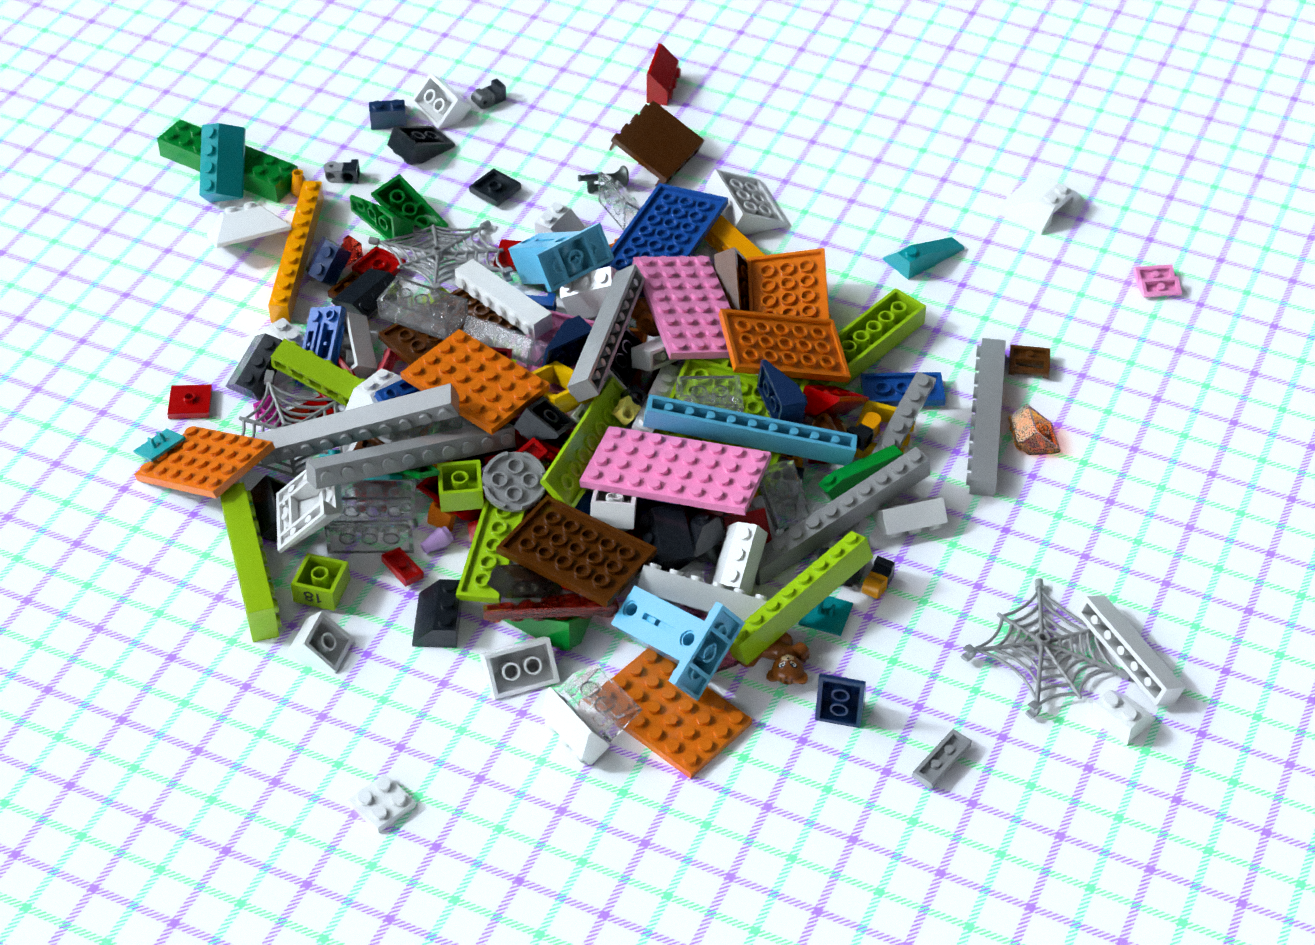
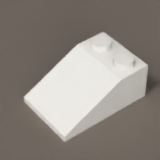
(614, 509)

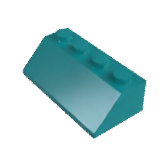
(222, 162)

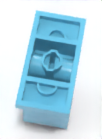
(560, 256)
(680, 637)

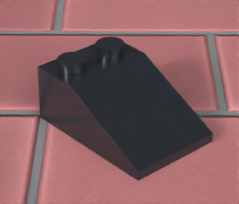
(418, 143)

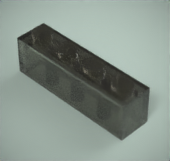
(520, 582)

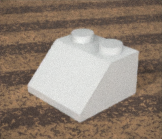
(558, 219)
(321, 643)
(1120, 716)

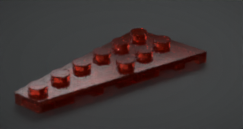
(555, 606)

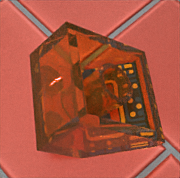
(1033, 432)

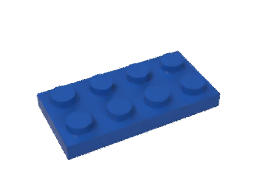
(891, 387)

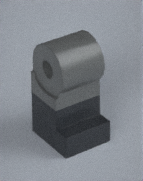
(489, 95)

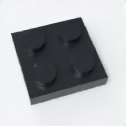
(495, 187)

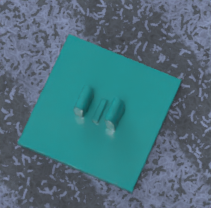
(159, 444)
(828, 616)

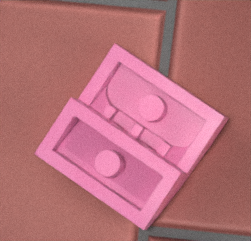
(1157, 280)

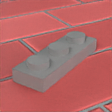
(941, 758)

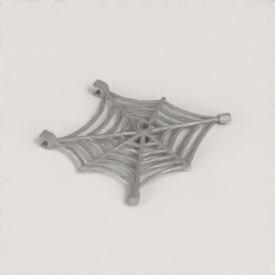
(440, 251)
(269, 381)
(1041, 644)

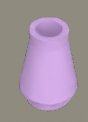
(438, 539)

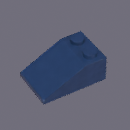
(568, 342)
(780, 394)
(840, 700)

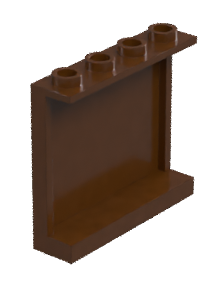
(658, 142)

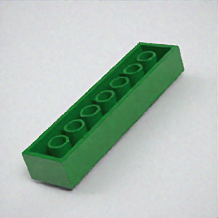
(263, 173)

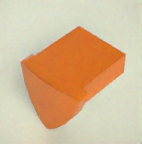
(440, 519)

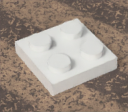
(381, 803)

